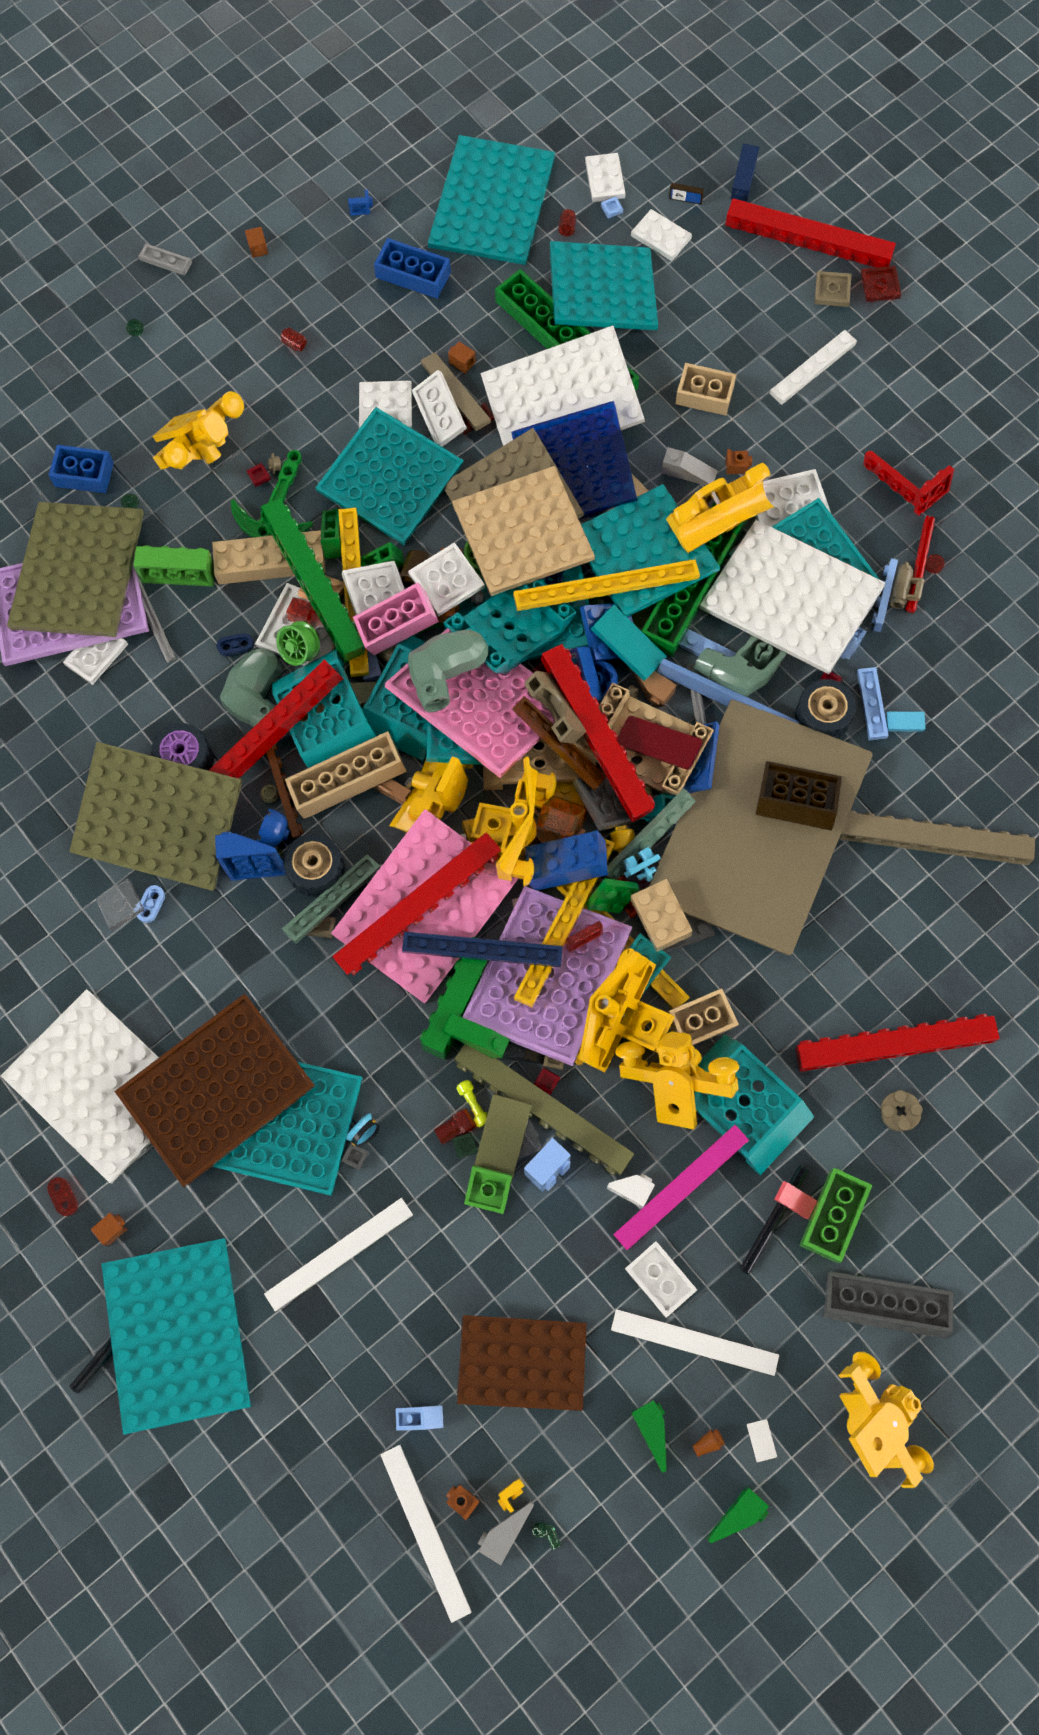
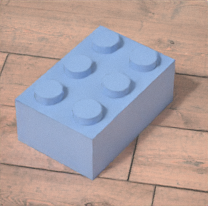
(548, 1165)

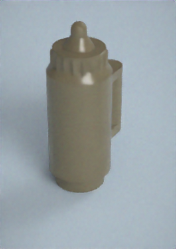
(901, 587)

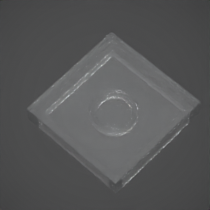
(120, 904)

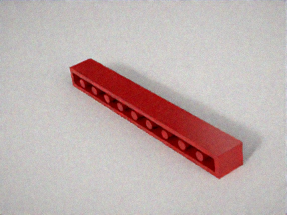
(809, 234)
(278, 721)
(599, 735)
(417, 903)
(896, 1043)

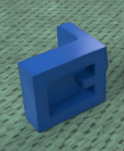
(361, 205)

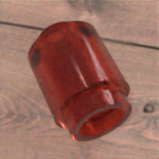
(567, 223)
(293, 339)

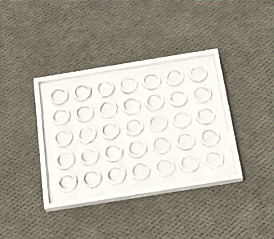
(561, 383)
(792, 596)
(73, 1078)

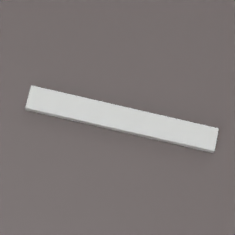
(338, 1254)
(695, 1342)
(426, 1533)

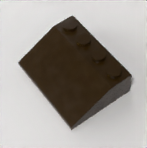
(799, 795)

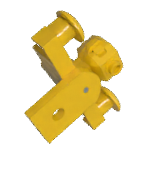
(204, 430)
(678, 1076)
(882, 1424)

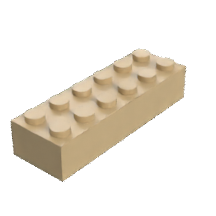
(257, 558)
(345, 775)

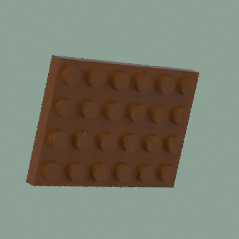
(521, 1363)

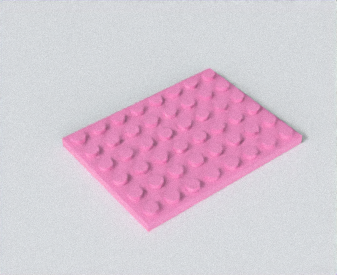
(480, 713)
(414, 860)

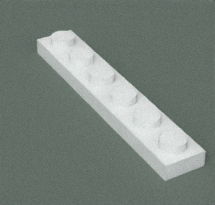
(813, 367)

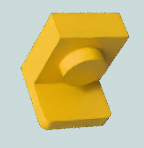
(512, 1491)

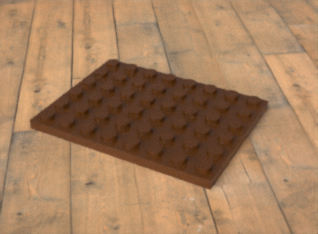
(214, 1090)

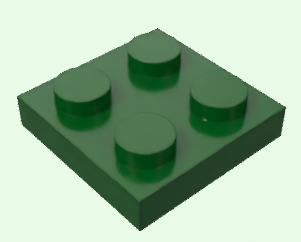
(612, 895)

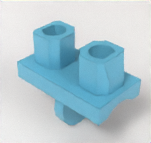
(633, 867)

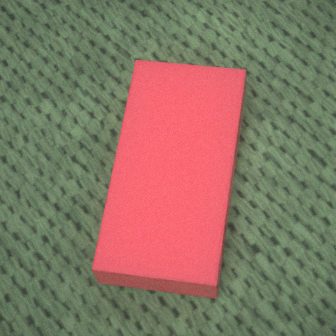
(795, 1200)

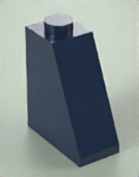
(745, 172)

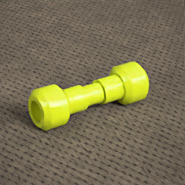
(466, 1089)

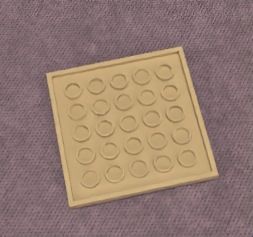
(523, 530)

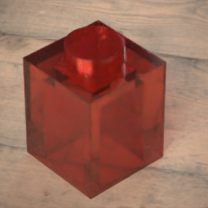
(300, 611)

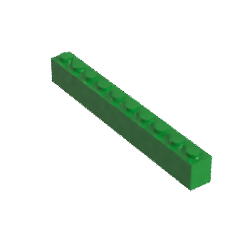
(312, 580)

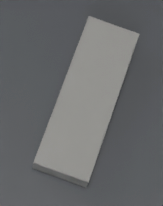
(165, 259)

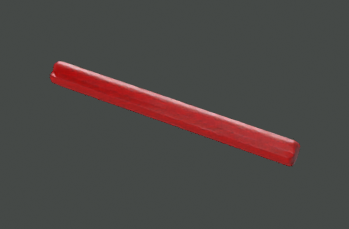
(921, 558)

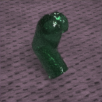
(546, 1531)

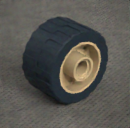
(826, 707)
(313, 864)

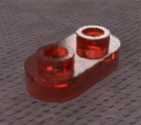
(61, 1196)

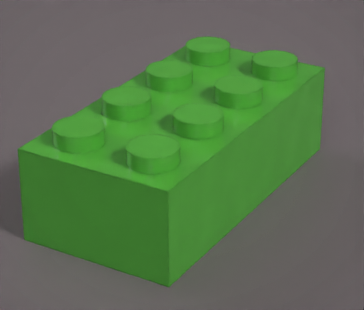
(174, 566)
(835, 1215)

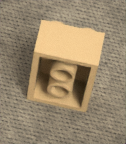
(705, 389)
(661, 915)
(704, 1017)

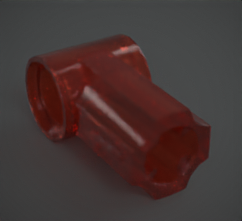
(458, 1124)

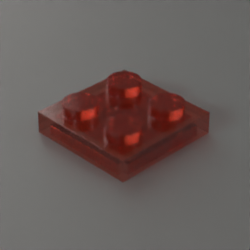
(880, 283)

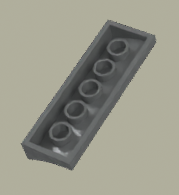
(888, 1305)

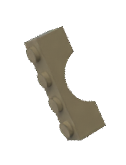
(545, 690)

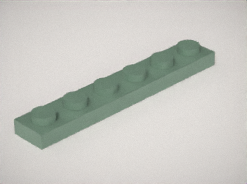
(652, 832)
(331, 899)

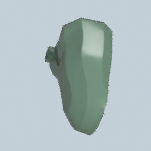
(441, 660)
(743, 672)
(249, 685)

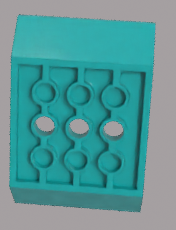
(535, 625)
(391, 714)
(334, 729)
(770, 1118)

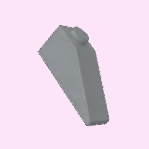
(686, 467)
(502, 1536)

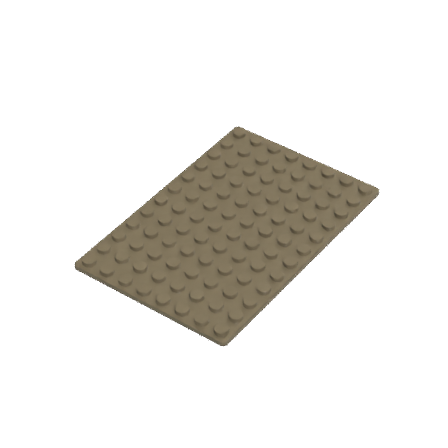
(749, 868)

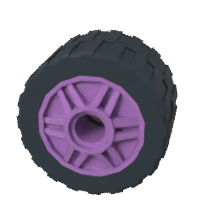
(183, 745)

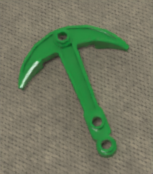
(257, 528)

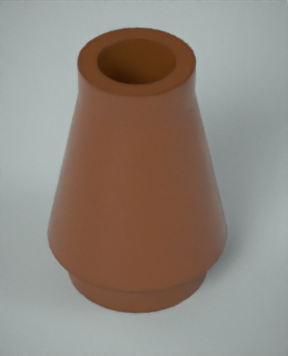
(709, 1443)

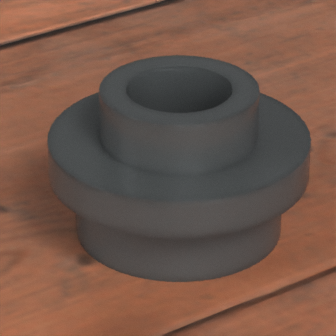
(477, 598)

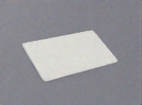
(761, 1440)

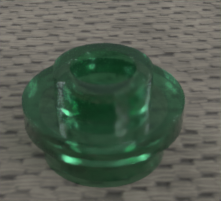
(132, 324)
(127, 497)

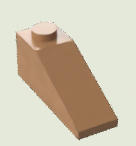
(656, 688)

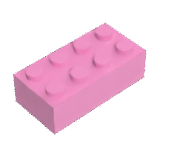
(395, 619)

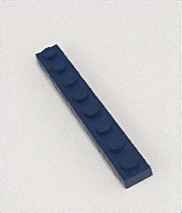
(482, 949)

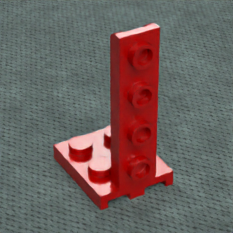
(920, 498)

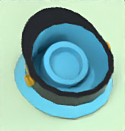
(363, 1131)

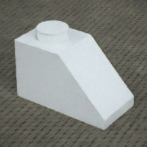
(633, 1188)

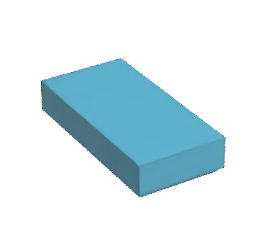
(905, 721)

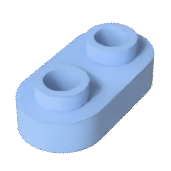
(151, 904)

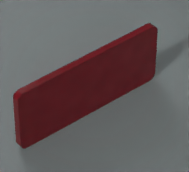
(659, 742)

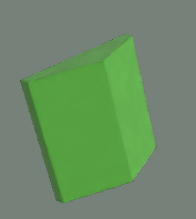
(488, 1189)

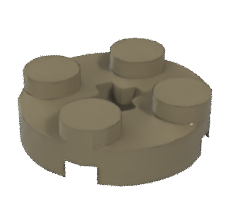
(889, 1112)

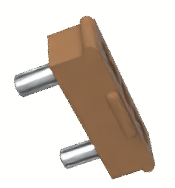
(395, 790)

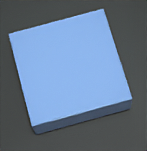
(612, 207)

